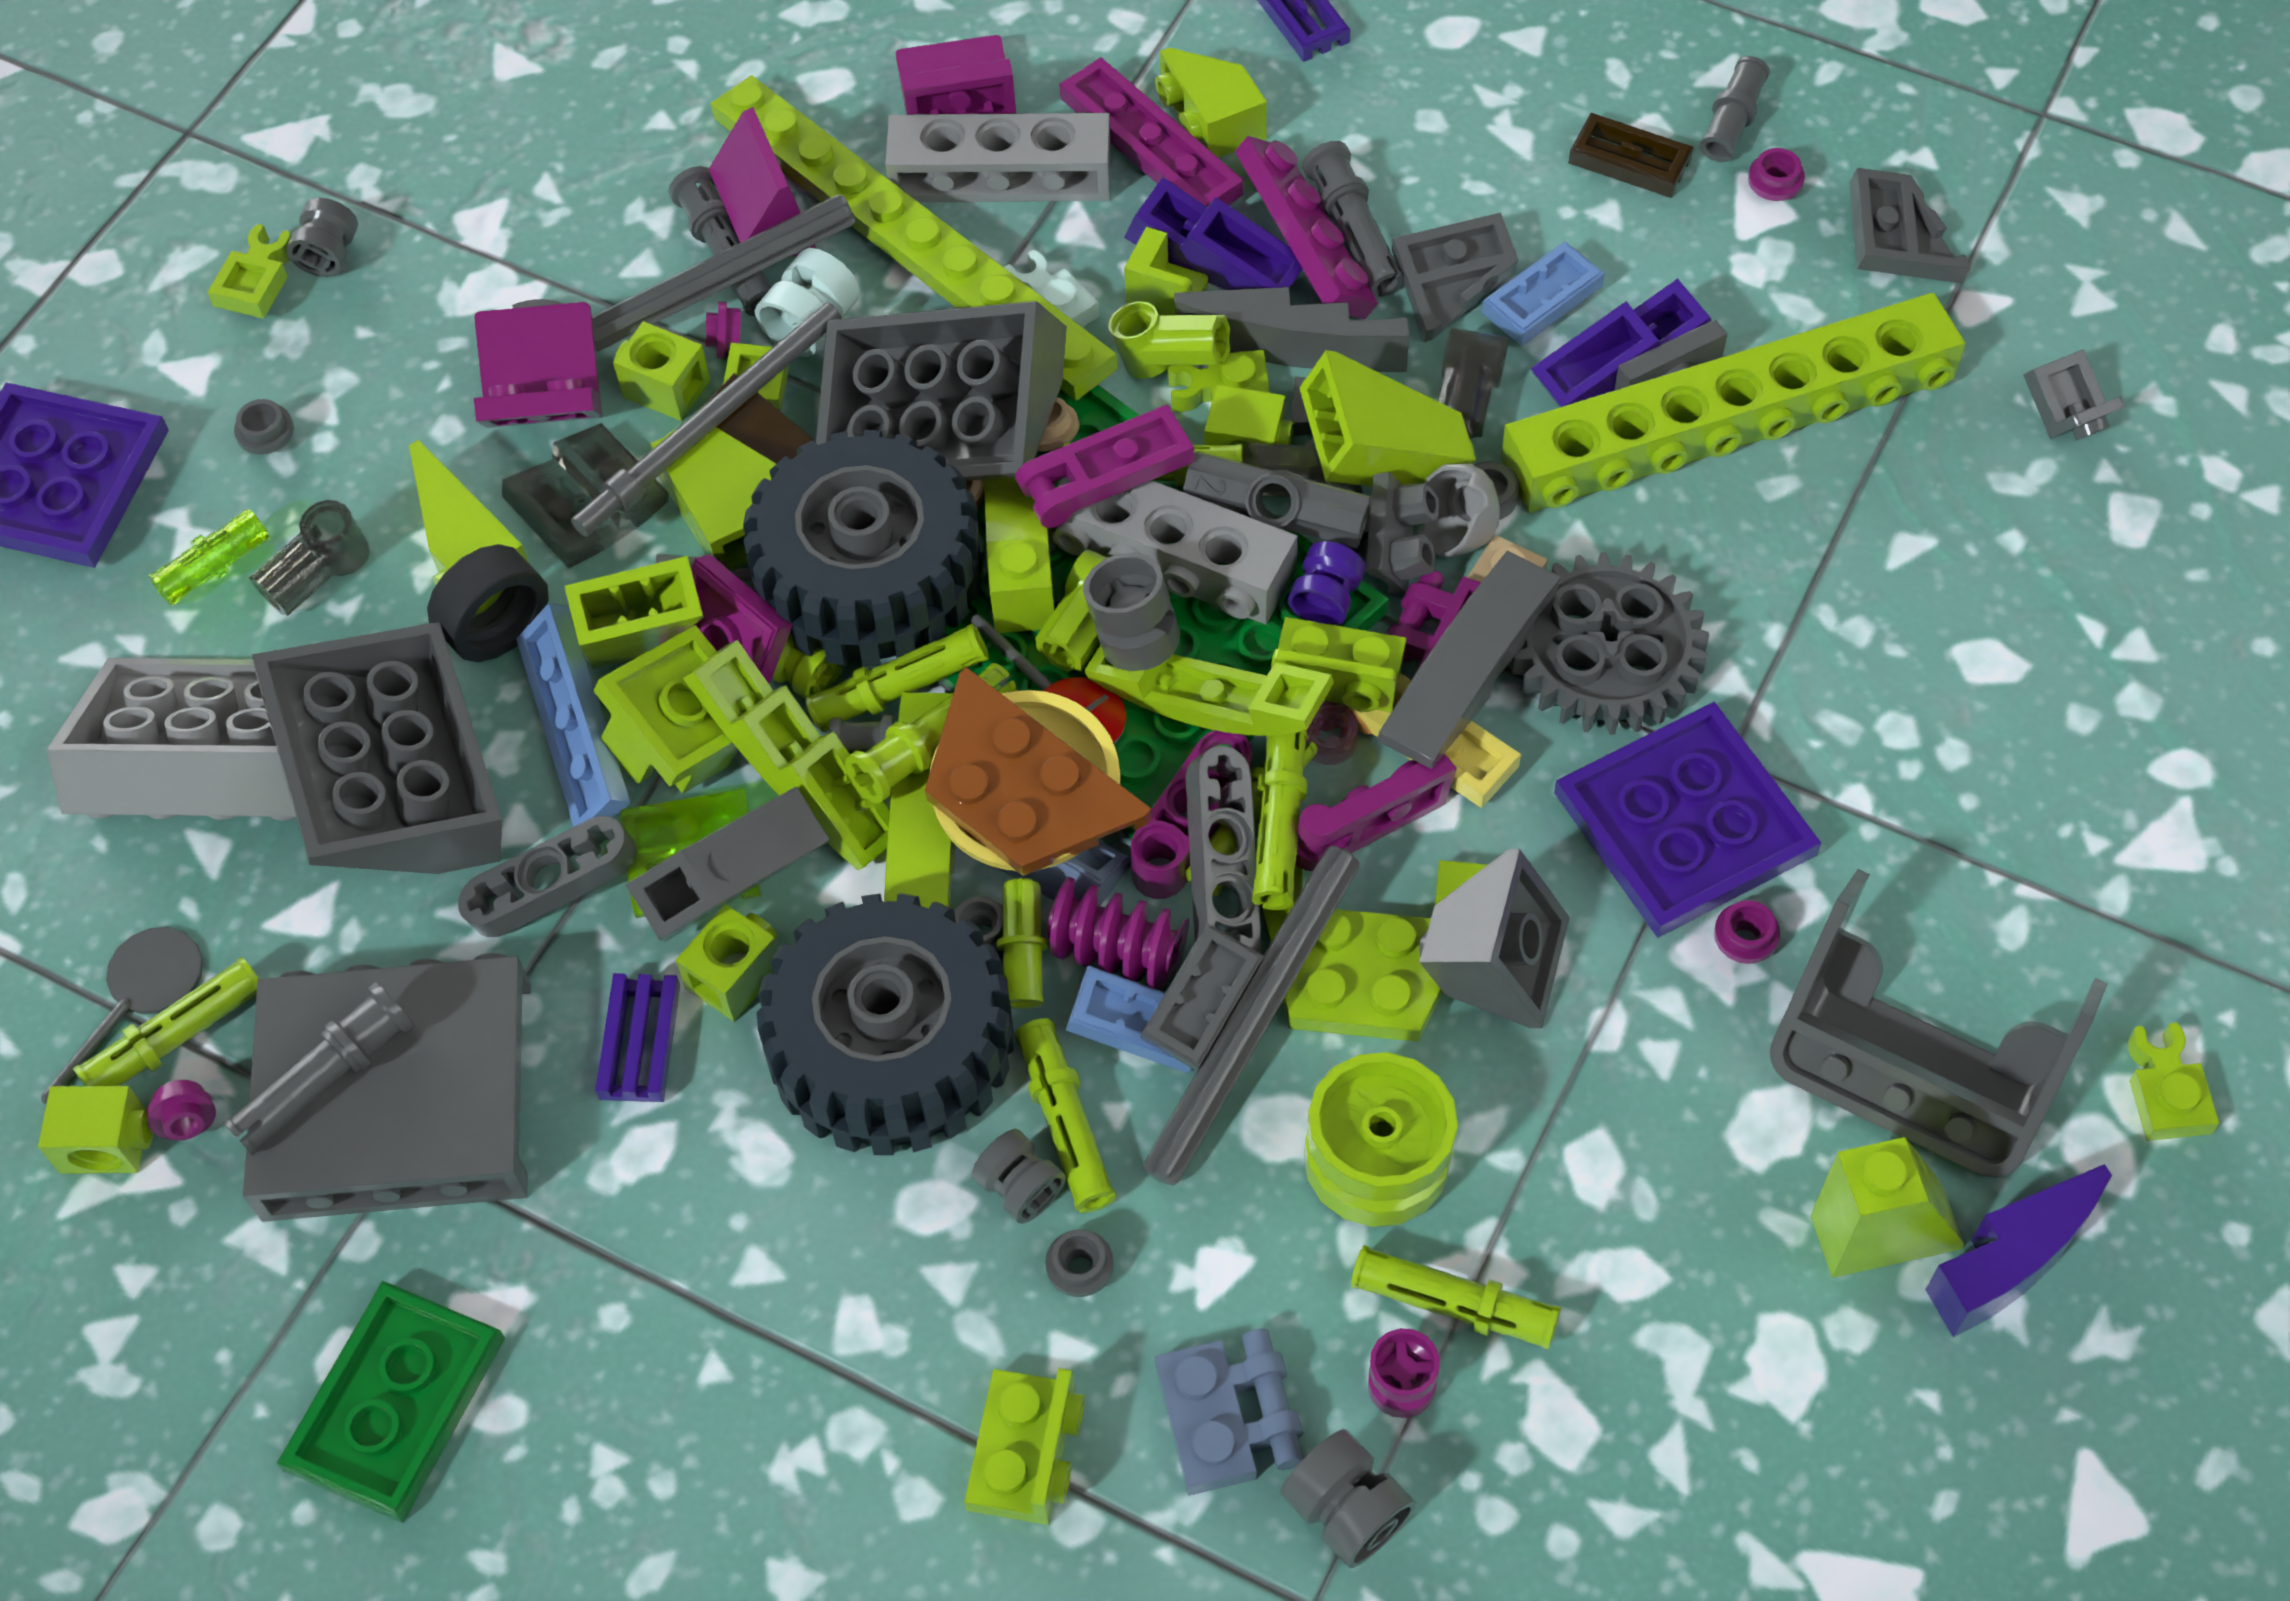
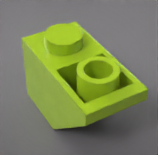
(1212, 99)

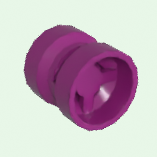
(1404, 1357)

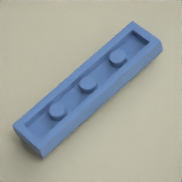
(571, 716)

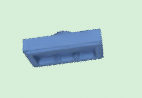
(1542, 293)
(1116, 1014)

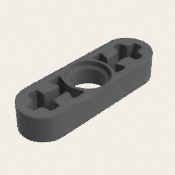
(522, 869)

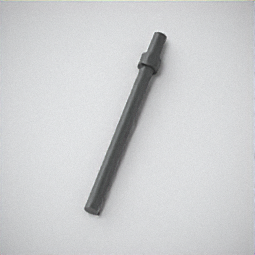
(627, 487)

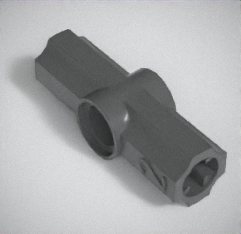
(1314, 509)

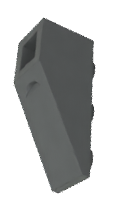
(726, 864)

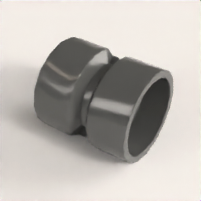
(1132, 611)
(1344, 1494)

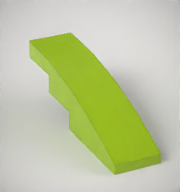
(790, 751)
(917, 847)

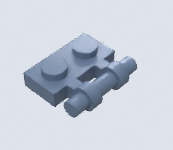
(1207, 1418)

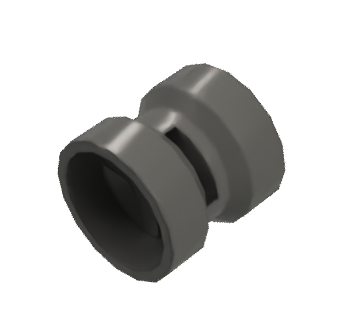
(322, 237)
(1018, 1175)

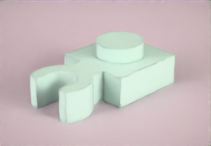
(1059, 289)

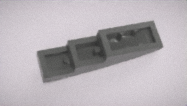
(1300, 332)
(1468, 659)

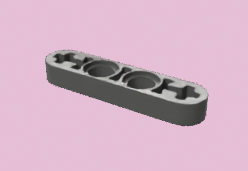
(1206, 864)

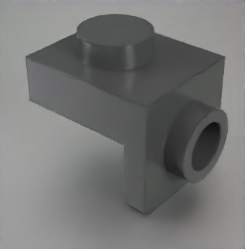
(2070, 397)

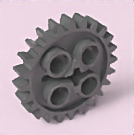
(1610, 643)

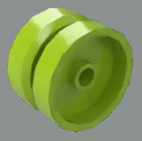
(1380, 1139)

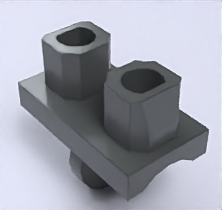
(1388, 541)

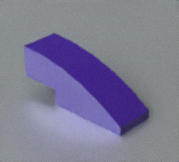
(1215, 241)
(1591, 359)
(2013, 1250)

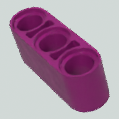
(1168, 833)

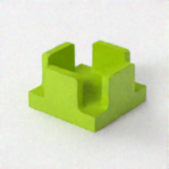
(659, 717)

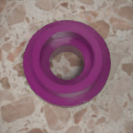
(1776, 175)
(723, 328)
(1752, 917)
(180, 1110)

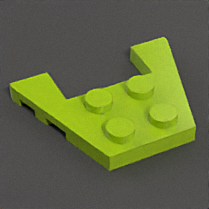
(1367, 968)

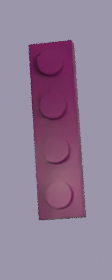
(1150, 135)
(1306, 226)

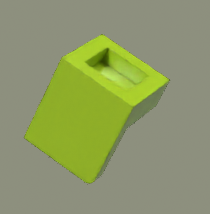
(1153, 278)

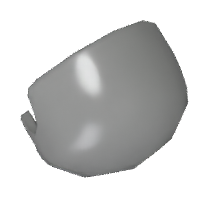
(1465, 512)

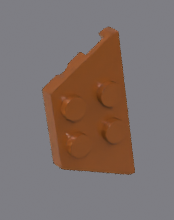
(1021, 783)

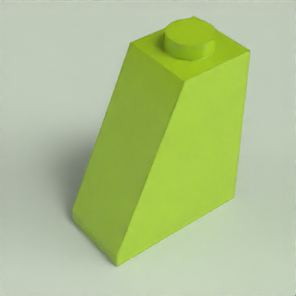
(1378, 425)
(714, 490)
(633, 610)
(1882, 1209)

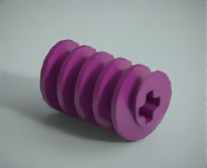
(1114, 936)

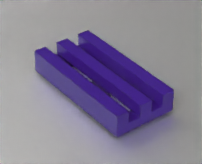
(1318, 39)
(642, 990)

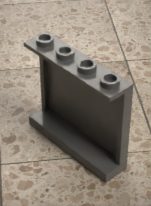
(426, 1117)

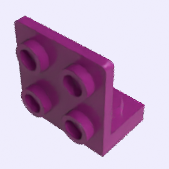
(957, 78)
(537, 365)

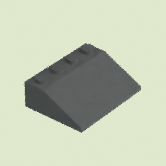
(951, 379)
(381, 753)

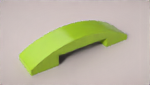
(1219, 695)

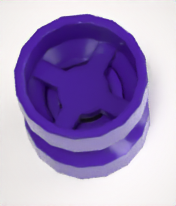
(1329, 578)

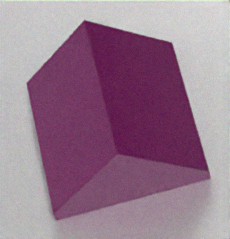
(751, 180)

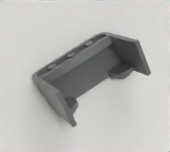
(1910, 1073)

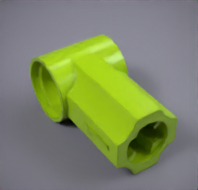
(1156, 341)
(1070, 633)

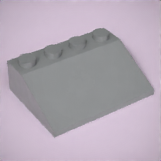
(170, 743)

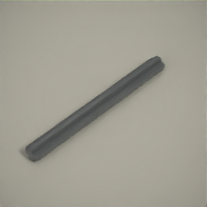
(722, 270)
(1251, 1016)

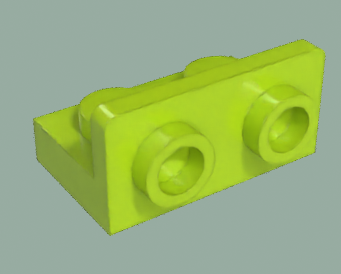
(1361, 662)
(1022, 1446)

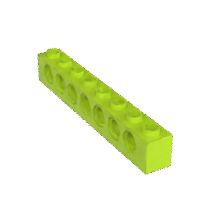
(1732, 402)

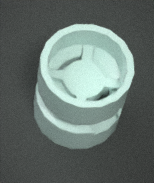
(804, 288)

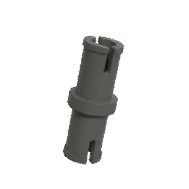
(1734, 108)

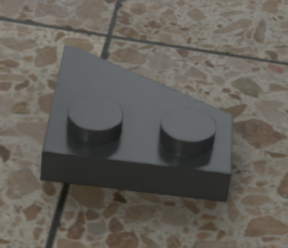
(1898, 230)
(1453, 268)

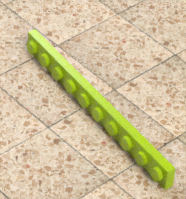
(903, 225)

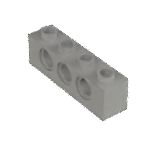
(1000, 157)
(1203, 534)

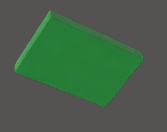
(391, 1401)

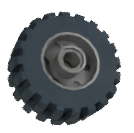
(864, 546)
(886, 1023)

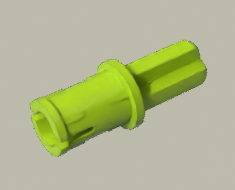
(1022, 943)

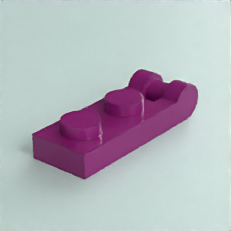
(1105, 464)
(1373, 811)

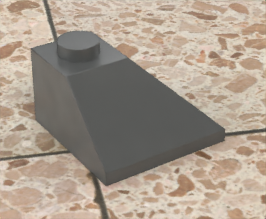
(1498, 941)

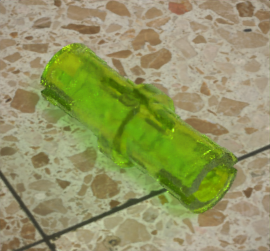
(209, 557)

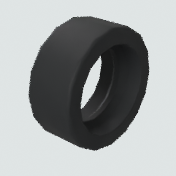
(470, 585)

